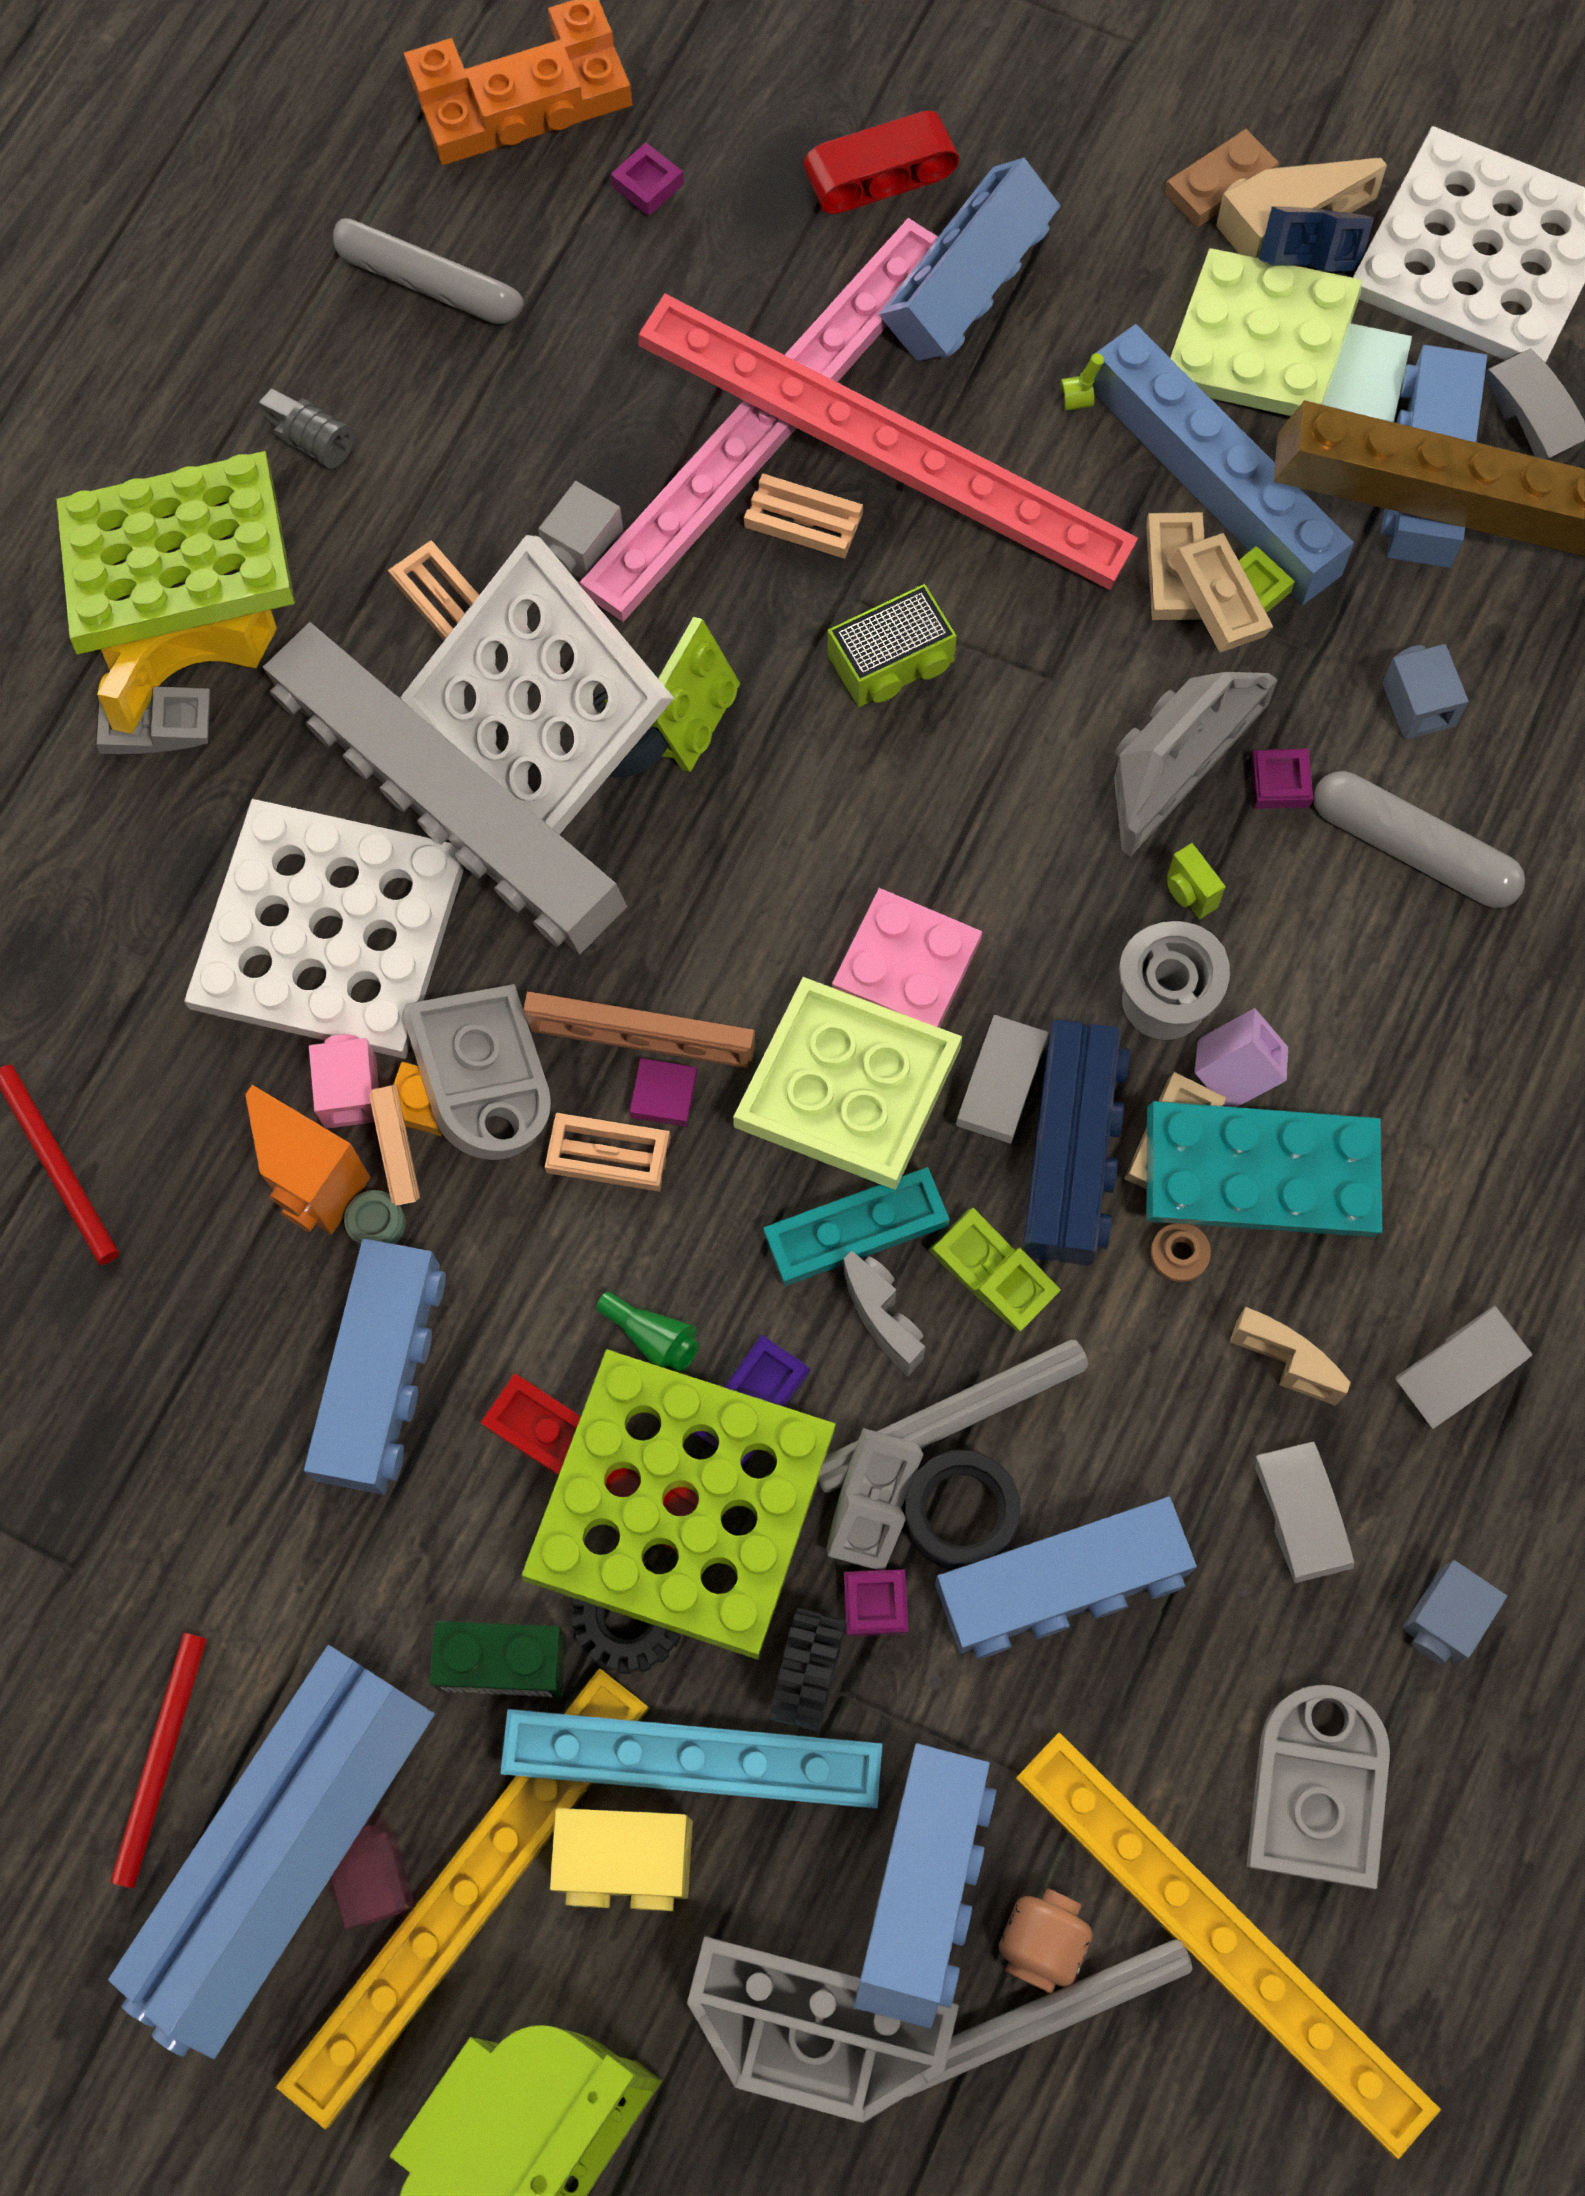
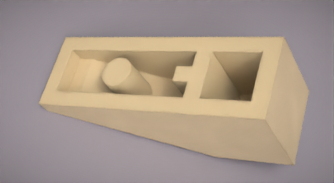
(1323, 186)

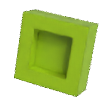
(1266, 578)
(1194, 882)

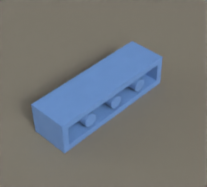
(970, 261)
(1447, 400)
(374, 1367)
(1066, 1576)
(923, 1888)

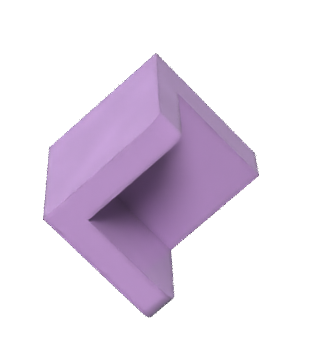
(1242, 1059)

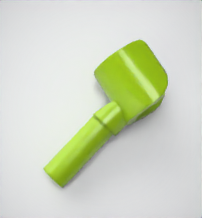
(1079, 390)

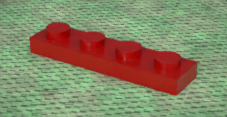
(544, 1433)

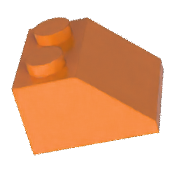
(304, 1164)

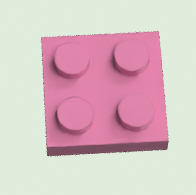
(907, 958)

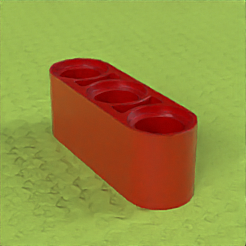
(881, 162)

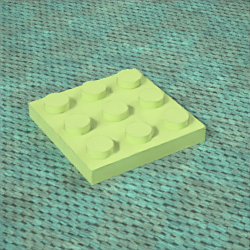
(1265, 331)
(848, 1083)

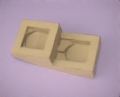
(1306, 1366)

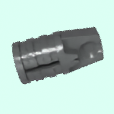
(308, 428)

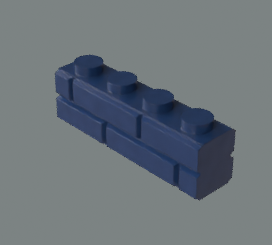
(1073, 1142)

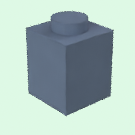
(1424, 690)
(1453, 1614)

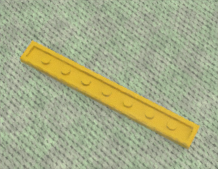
(441, 1926)
(1229, 1947)

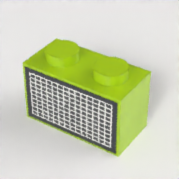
(892, 646)

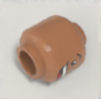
(1045, 1940)

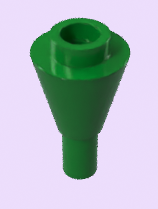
(659, 1337)

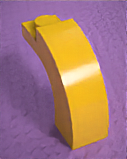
(148, 662)

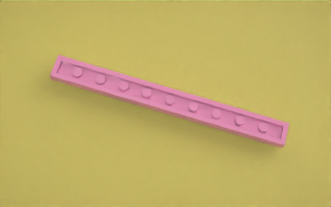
(749, 435)

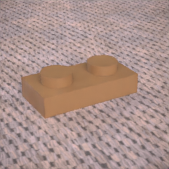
(1201, 185)

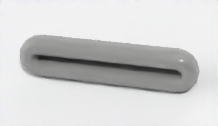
(426, 272)
(1419, 839)

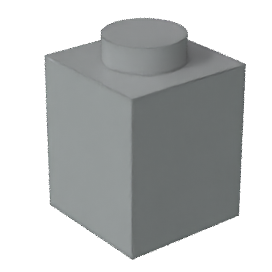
(581, 529)

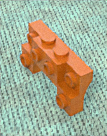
(521, 92)

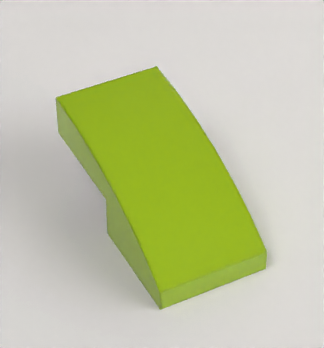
(994, 1270)

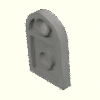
(479, 1066)
(1320, 1794)

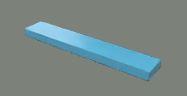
(691, 1758)

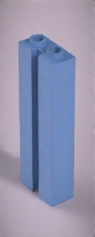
(268, 1855)

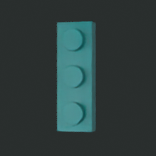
(856, 1223)

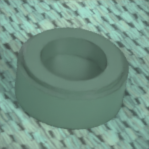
(374, 1218)

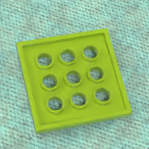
(201, 562)
(678, 1598)

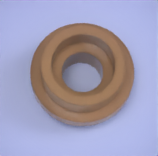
(1175, 1268)

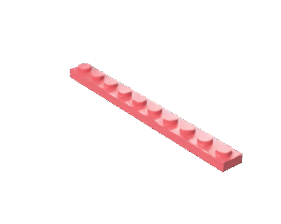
(887, 441)

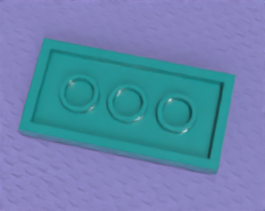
(1263, 1169)

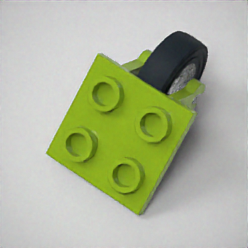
(701, 690)

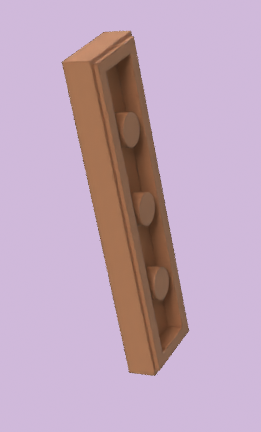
(640, 1030)

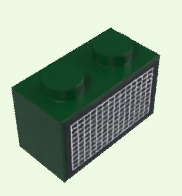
(498, 1659)

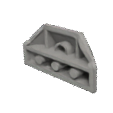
(1181, 746)
(800, 2040)

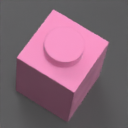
(342, 1079)

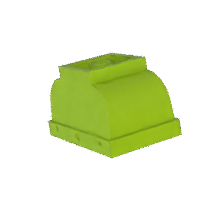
(524, 2117)

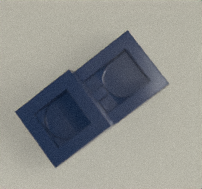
(1315, 238)

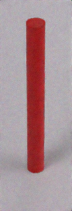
(57, 1166)
(158, 1761)

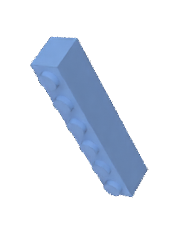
(1219, 463)

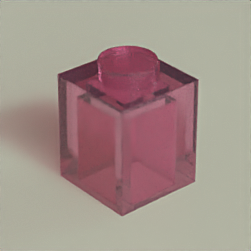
(372, 1880)

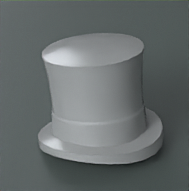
(1172, 978)

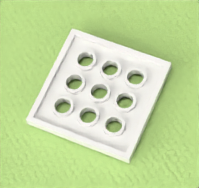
(1452, 258)
(566, 697)
(326, 844)

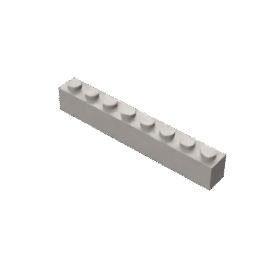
(446, 789)

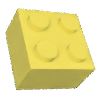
(621, 1856)

